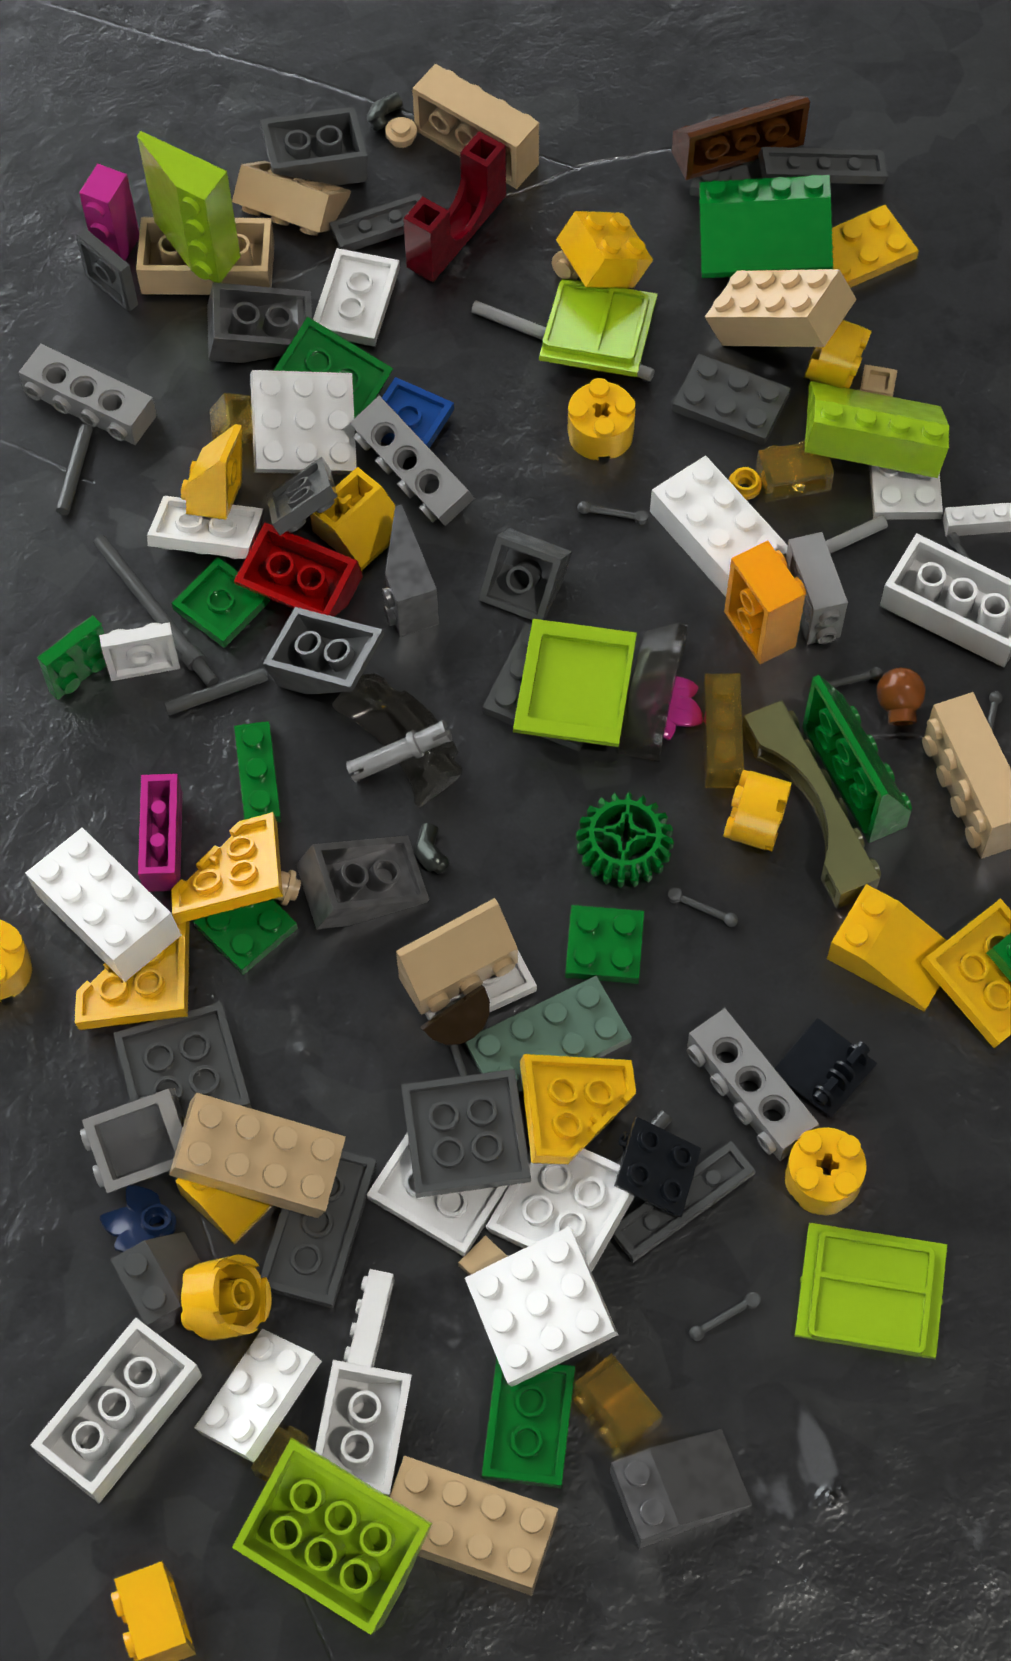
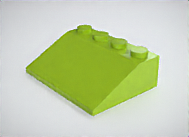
(191, 207)
(876, 430)
(333, 1537)

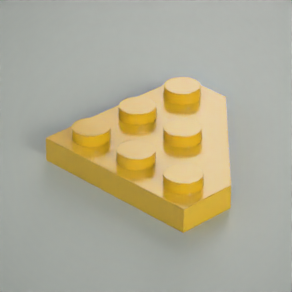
(233, 875)
(973, 977)
(149, 995)
(571, 1102)

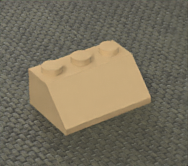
(288, 198)
(457, 957)

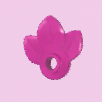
(683, 709)

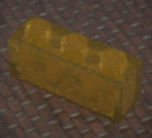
(722, 730)

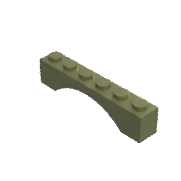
(778, 743)

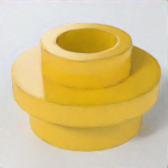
(746, 476)

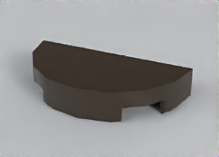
(461, 1020)

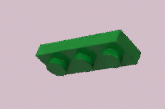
(257, 770)

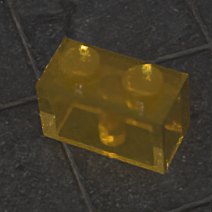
(792, 473)
(616, 1404)

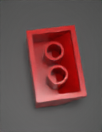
(299, 572)

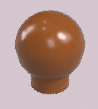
(901, 694)

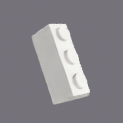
(364, 1421)

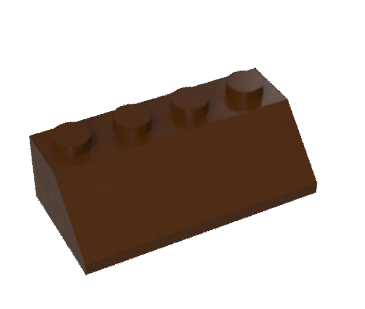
(740, 136)

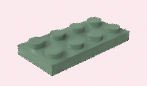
(568, 1024)

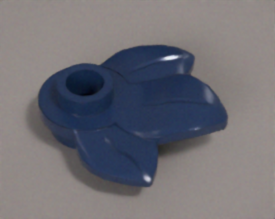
(135, 1221)

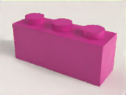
(110, 209)
(160, 832)

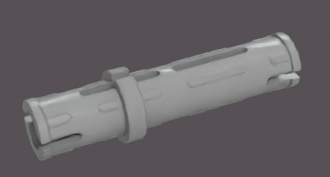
(412, 745)

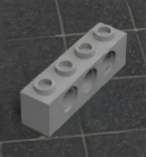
(104, 393)
(380, 420)
(724, 1034)

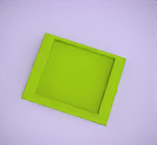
(598, 327)
(575, 682)
(871, 1290)

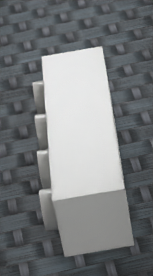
(977, 519)
(371, 1318)

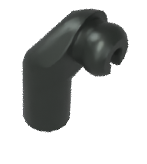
(382, 107)
(427, 852)

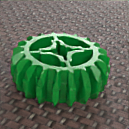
(594, 836)

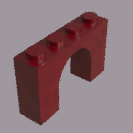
(438, 234)

